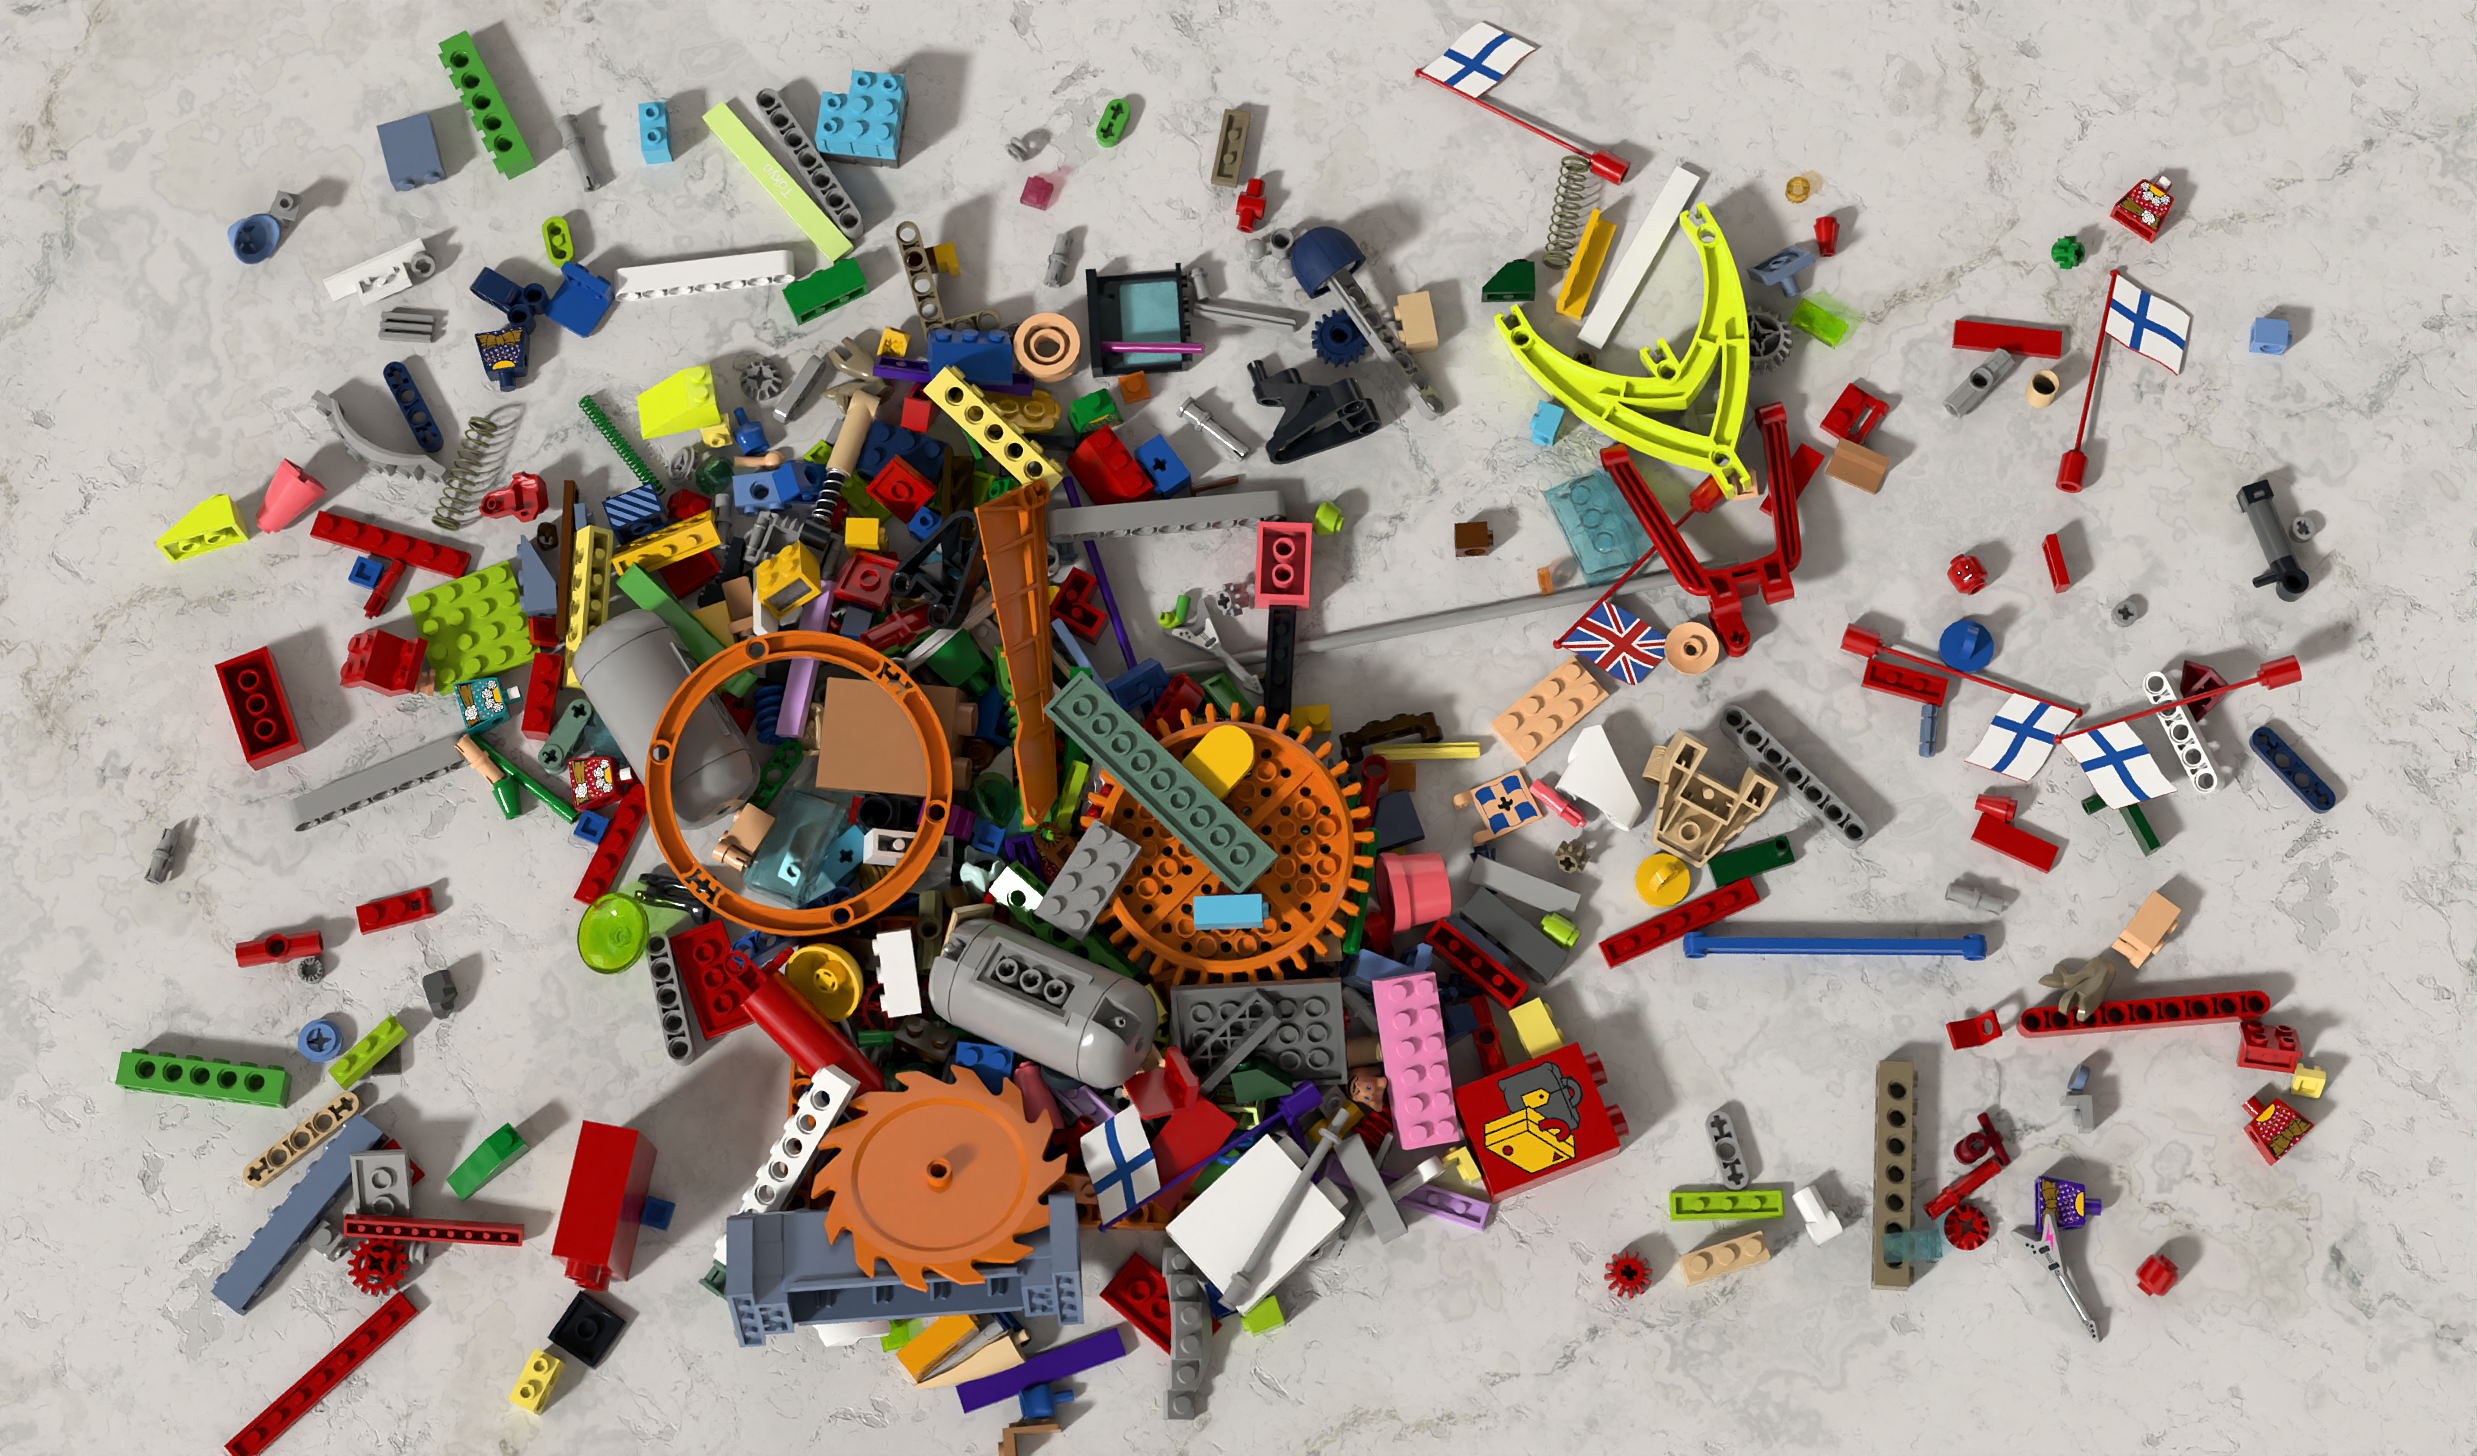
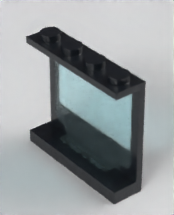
(1137, 310)

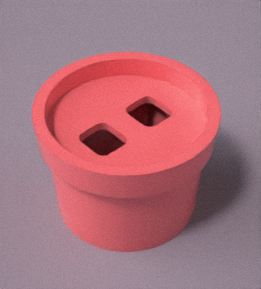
(1411, 889)

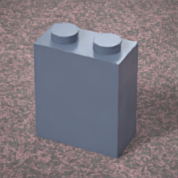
(411, 152)

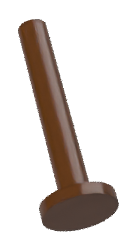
(1213, 485)

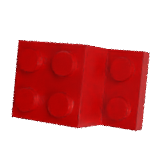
(383, 663)

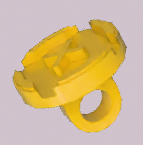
(1662, 880)

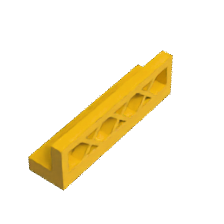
(1585, 266)
(669, 544)

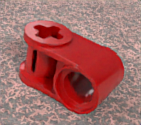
(1731, 628)
(1376, 936)

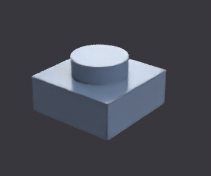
(583, 516)

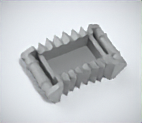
(774, 534)

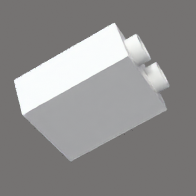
(1237, 1209)

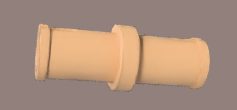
(479, 759)

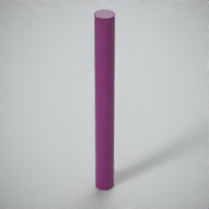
(1153, 347)

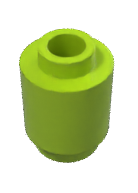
(1560, 931)

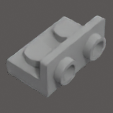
(935, 877)

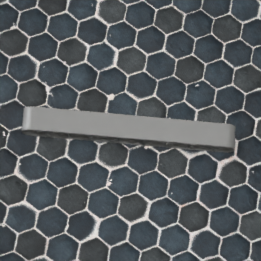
(1165, 516)

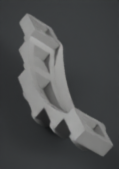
(379, 459)
(1189, 1335)

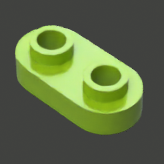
(559, 243)

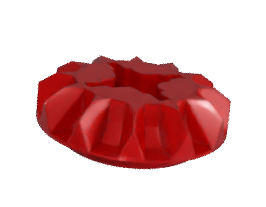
(1953, 1228)

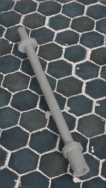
(1242, 1280)

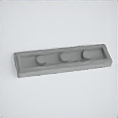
(1524, 886)

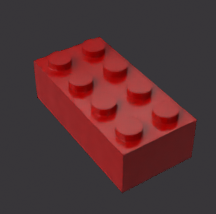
(260, 708)

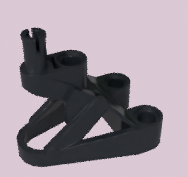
(1307, 409)
(950, 594)

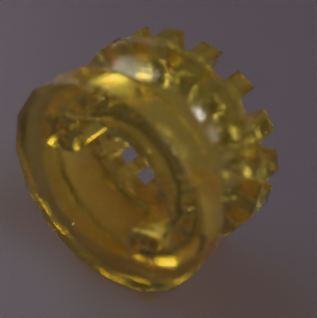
(1805, 191)

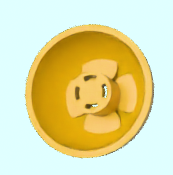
(827, 978)

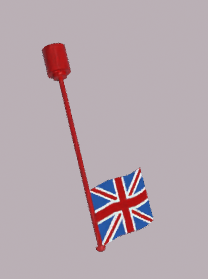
(1616, 637)

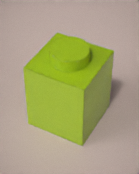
(1263, 1317)

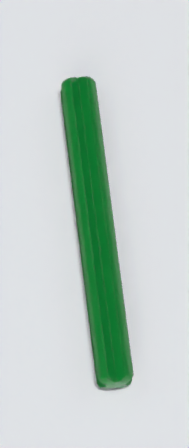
(1355, 924)

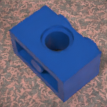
(800, 482)

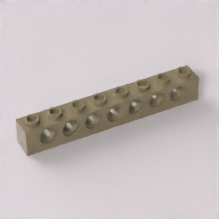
(1888, 1075)

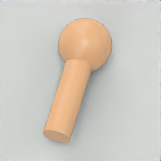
(771, 461)

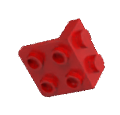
(1166, 1088)

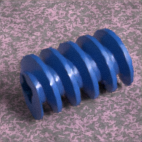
(767, 714)

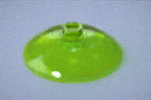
(603, 929)

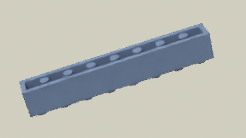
(296, 1217)

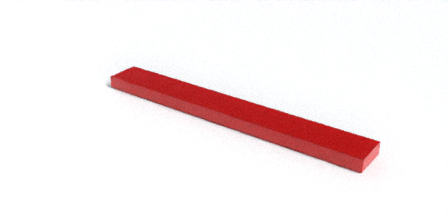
(323, 1377)

